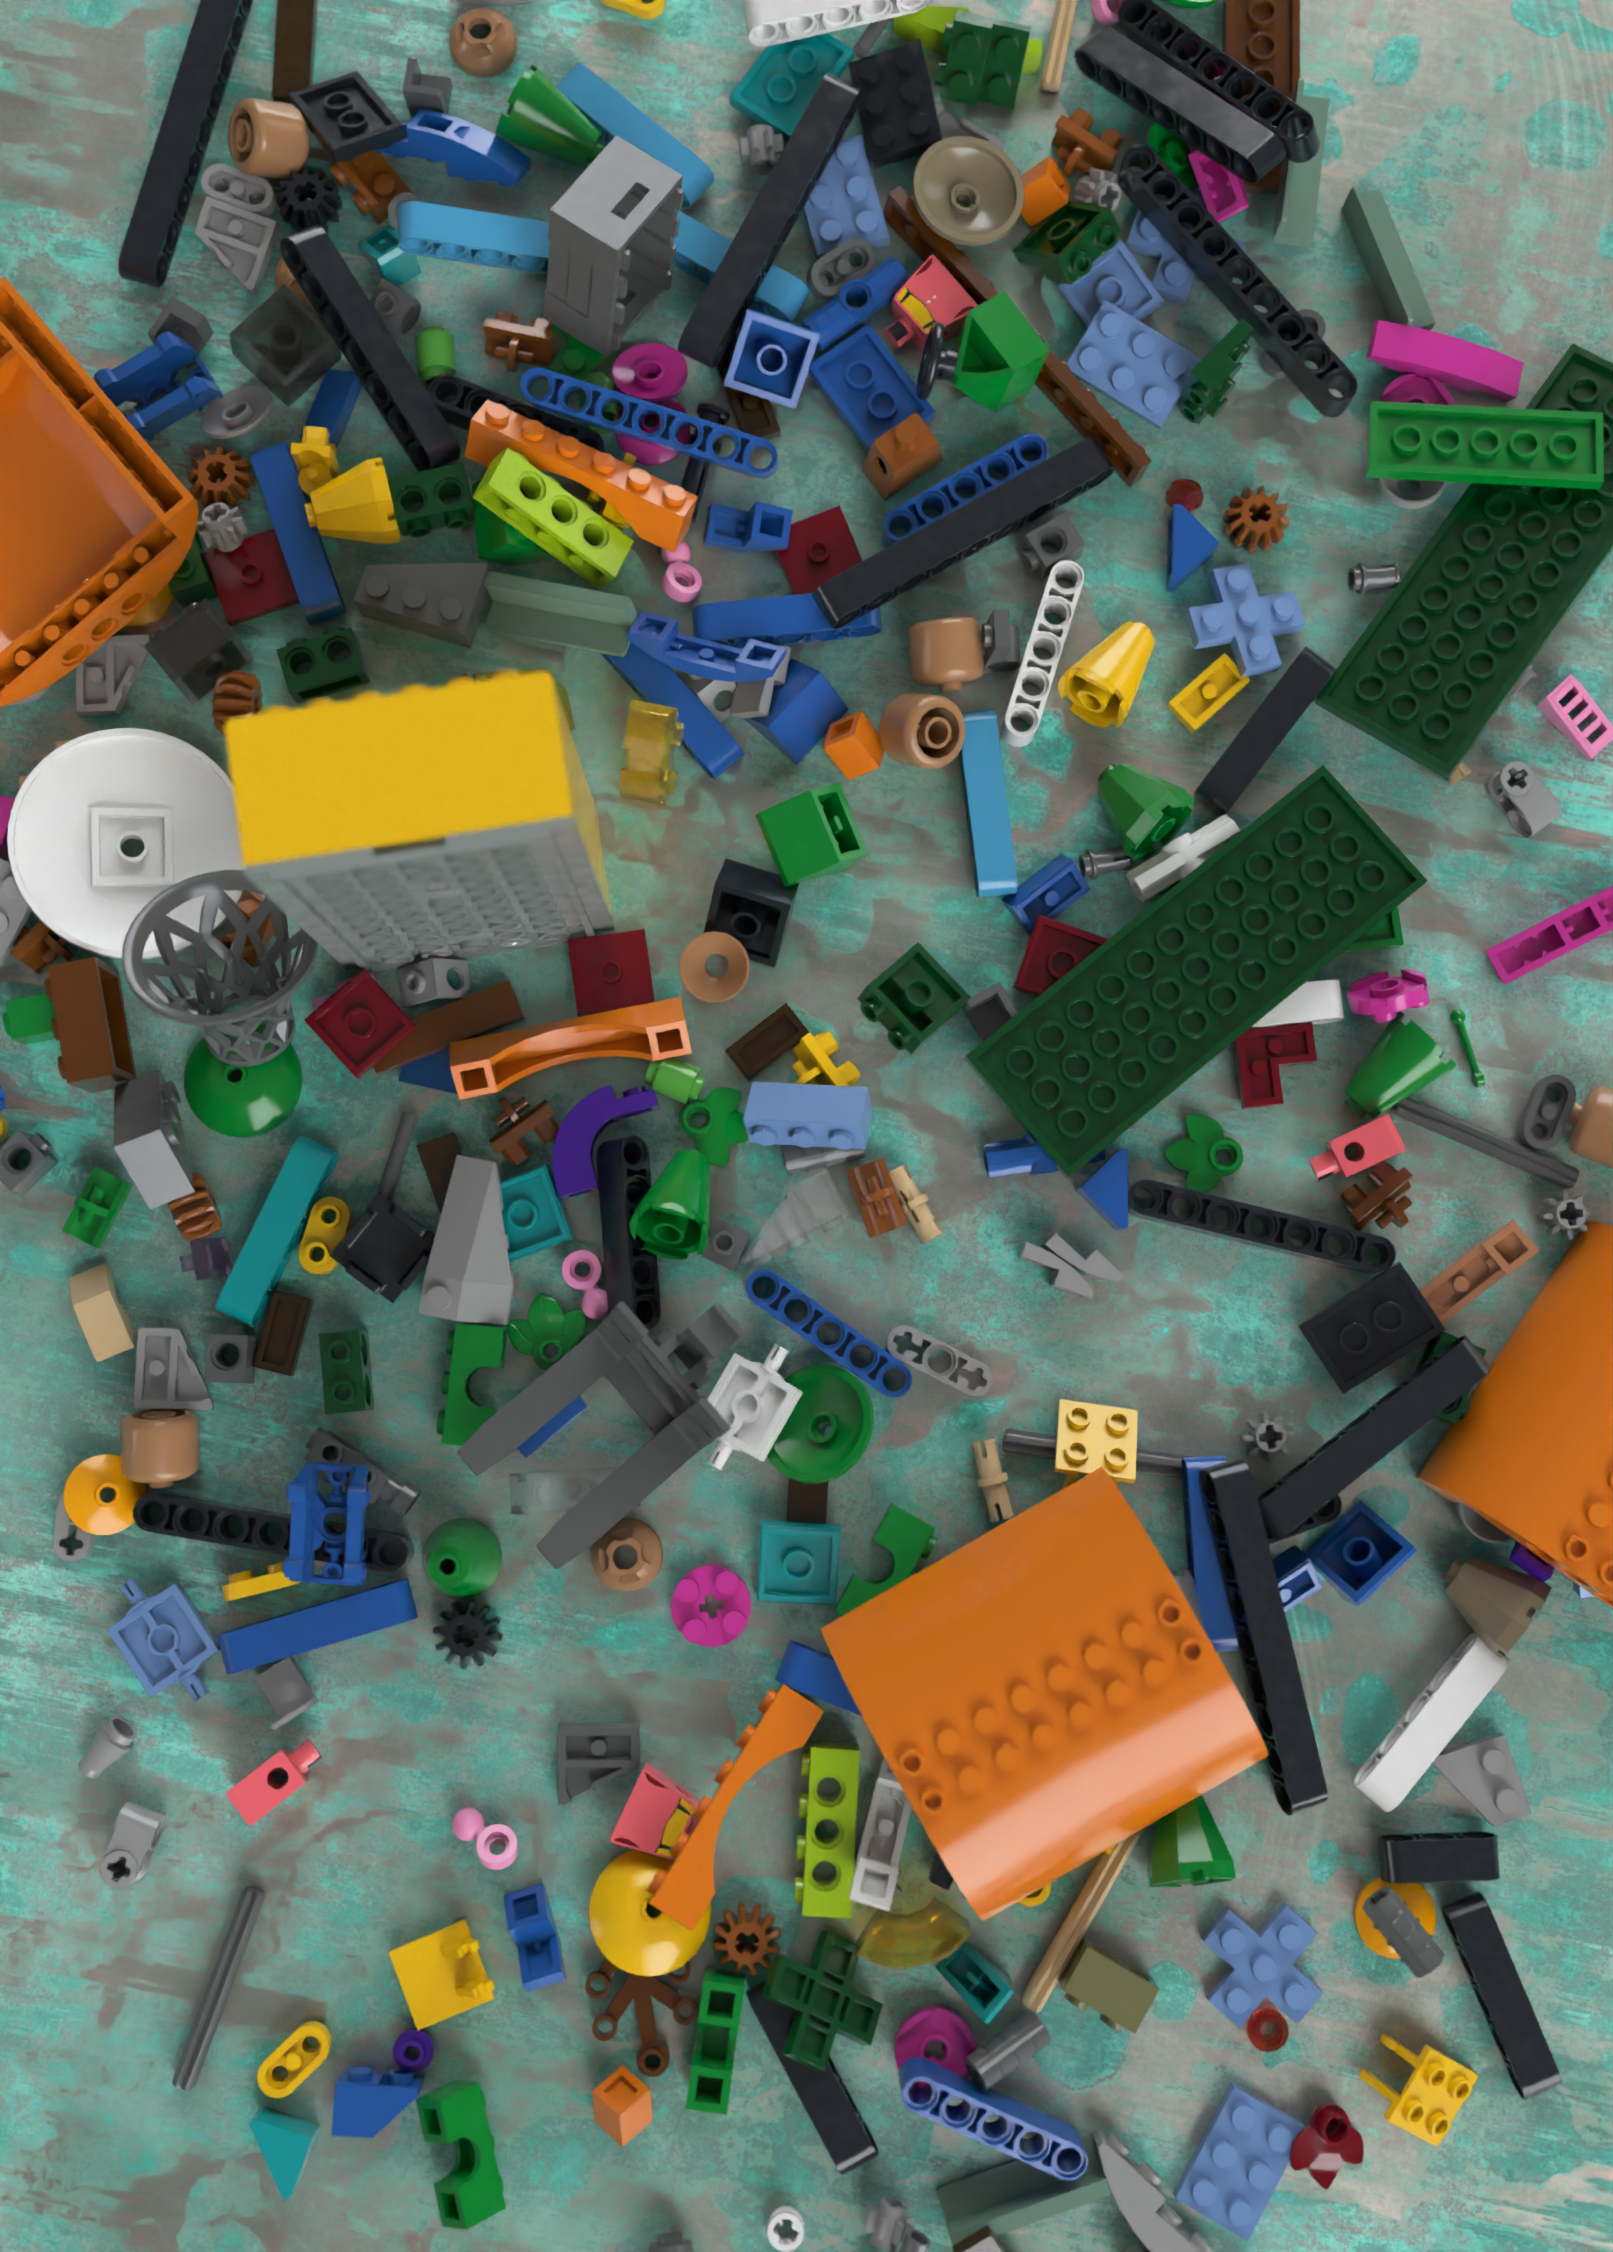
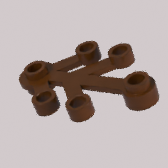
(641, 1989)

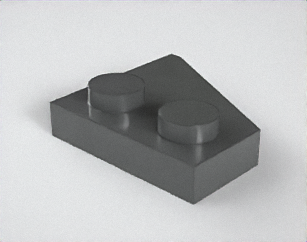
(594, 1754)

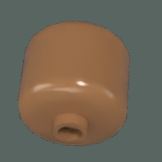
(268, 138)
(946, 652)
(922, 730)
(1593, 1126)
(159, 1446)

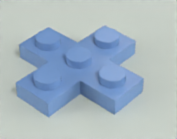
(1173, 274)
(1244, 620)
(1261, 1965)

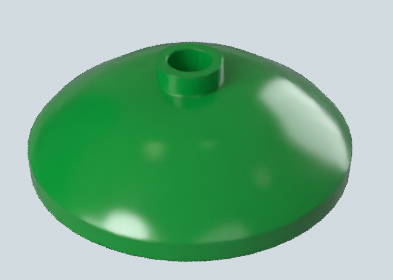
(254, 1103)
(827, 1399)

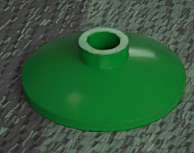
(1173, 153)

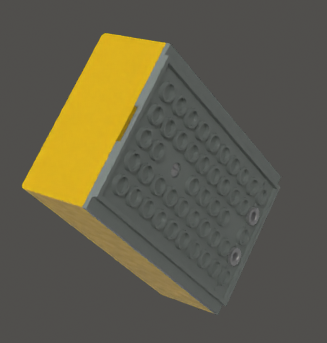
(422, 821)

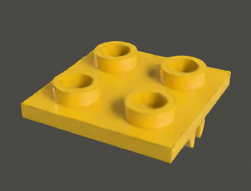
(1095, 1438)
(442, 1974)
(1430, 2095)

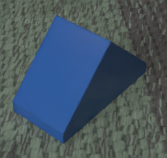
(1187, 546)
(1108, 1190)

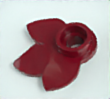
(1325, 2148)

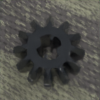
(309, 200)
(464, 1647)

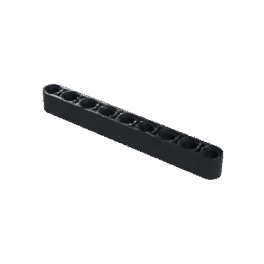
(182, 141)
(769, 221)
(1234, 262)
(962, 533)
(1263, 1635)

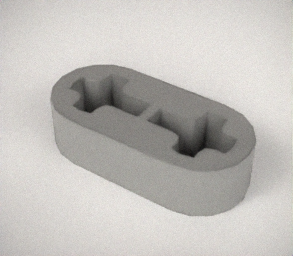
(65, 1529)

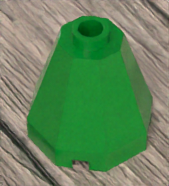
(1142, 808)
(1189, 1849)

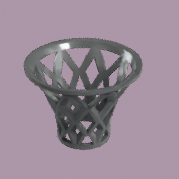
(186, 1008)

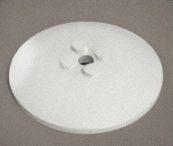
(94, 798)

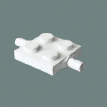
(753, 1404)

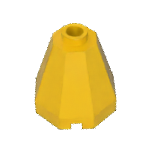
(356, 506)

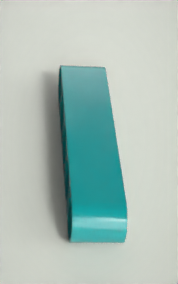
(277, 1231)

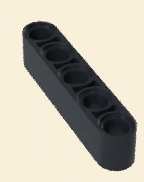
(472, 396)
(1265, 730)
(629, 1268)
(1501, 1995)
(820, 2091)

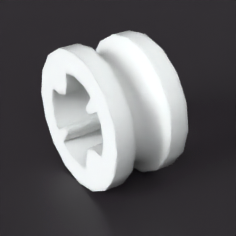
(793, 2240)

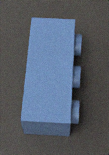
(808, 1115)

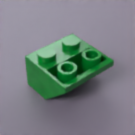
(502, 542)
(812, 835)

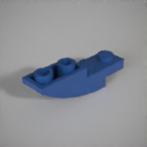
(465, 148)

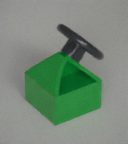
(992, 358)

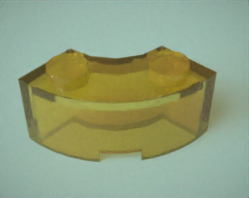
(650, 747)
(913, 1938)

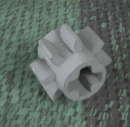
(760, 149)
(1098, 189)
(222, 527)
(1576, 1211)
(1260, 1427)
(888, 2223)

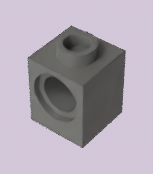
(1058, 532)
(41, 1162)
(726, 1244)
(217, 1369)

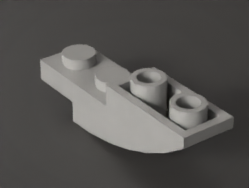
(1140, 2198)

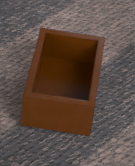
(90, 1024)

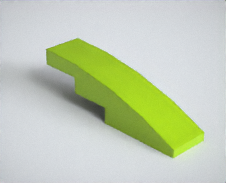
(930, 26)

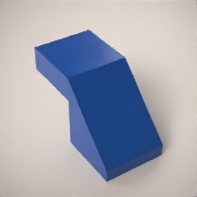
(740, 531)
(535, 1936)

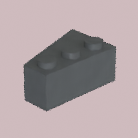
(426, 598)
(152, 1138)

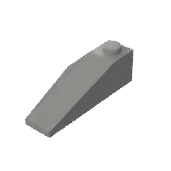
(469, 1258)

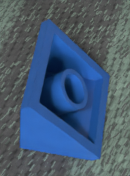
(770, 358)
(800, 712)
(1359, 1554)

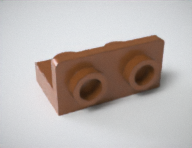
(370, 181)

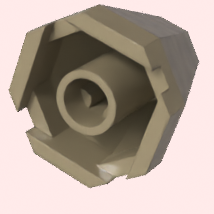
(1495, 1600)

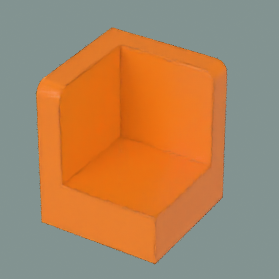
(1044, 191)
(854, 745)
(622, 2105)

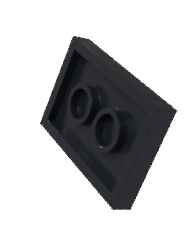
(896, 104)
(348, 117)
(1371, 1327)

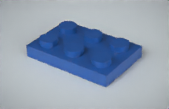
(867, 386)

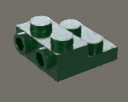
(982, 60)
(1069, 241)
(1213, 376)
(912, 999)

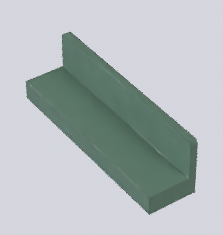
(1301, 181)
(1386, 259)
(559, 613)
(1017, 2195)

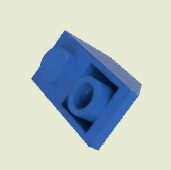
(371, 2100)

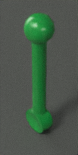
(1458, 1017)

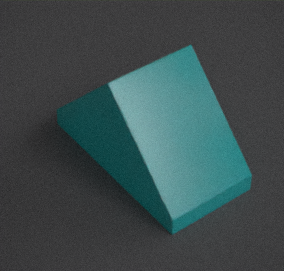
(387, 259)
(977, 1980)
(285, 2146)

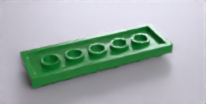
(1485, 445)

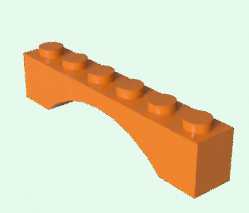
(650, 505)
(498, 1059)
(689, 1881)

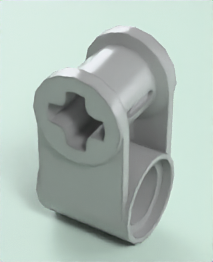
(1524, 803)
(135, 1839)

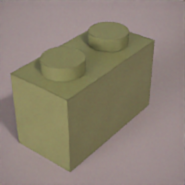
(1108, 1986)

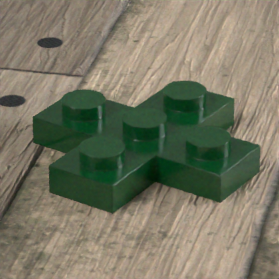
(822, 2000)

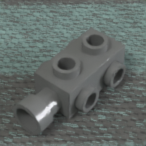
(383, 1481)

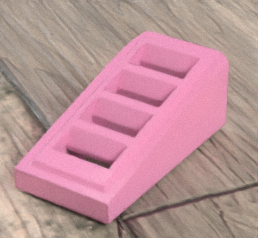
(1583, 701)

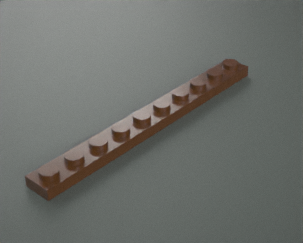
(1055, 378)

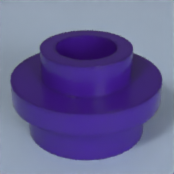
(416, 2038)

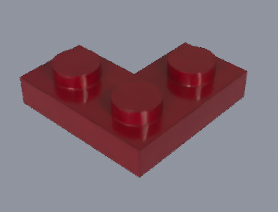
(1261, 1054)

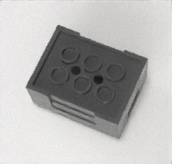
(611, 239)

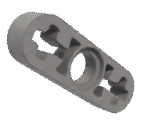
(961, 1382)

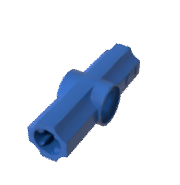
(872, 290)
(1020, 1157)

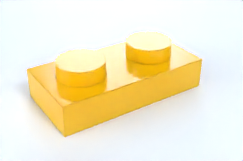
(1208, 693)

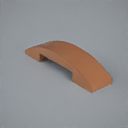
(1478, 1270)

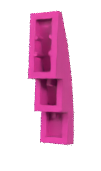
(1221, 189)
(1445, 359)
(1553, 937)

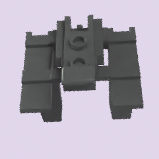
(647, 1387)

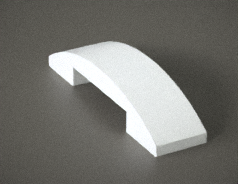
(881, 1842)

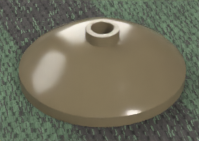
(972, 174)

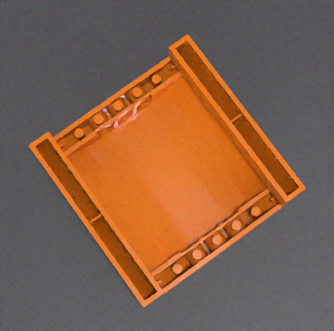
(84, 509)
(1541, 1424)
(1043, 1693)

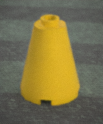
(1108, 676)

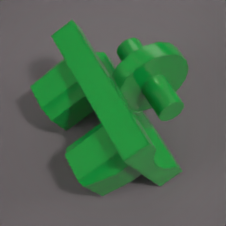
(97, 1207)

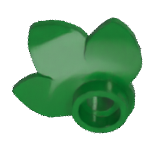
(722, 1127)
(1198, 1153)
(544, 1327)

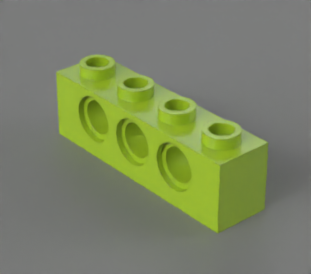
(533, 517)
(830, 1895)

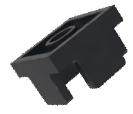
(385, 1248)

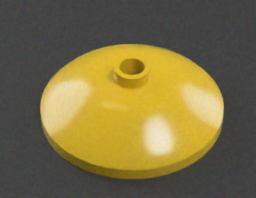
(625, 1930)

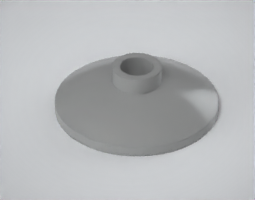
(236, 412)

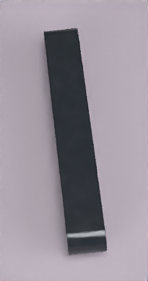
(1150, 25)
(1180, 105)
(369, 348)
(1277, 1227)
(1371, 1436)
(254, 1531)

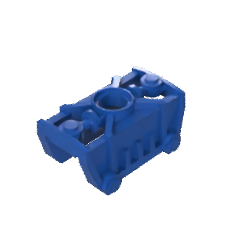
(154, 373)
(310, 1528)

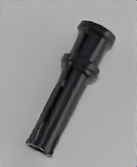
(697, 470)

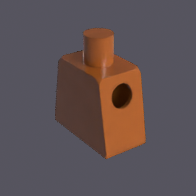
(906, 452)

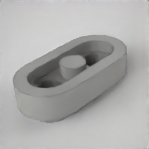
(242, 189)

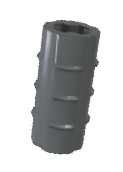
(806, 1159)
(1403, 1931)
(1007, 2051)

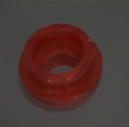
(1186, 493)
(1276, 2038)

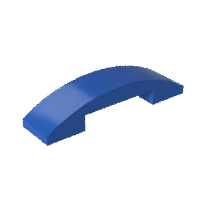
(703, 658)

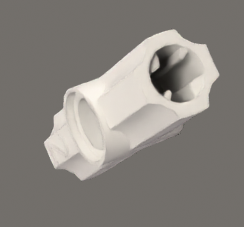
(1180, 858)

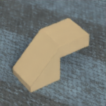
(100, 1314)

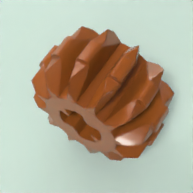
(221, 466)
(1245, 509)
(235, 696)
(196, 1213)
(746, 1953)

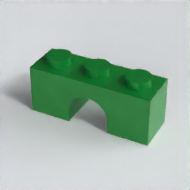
(471, 1350)
(907, 1540)
(715, 2041)
(474, 2184)

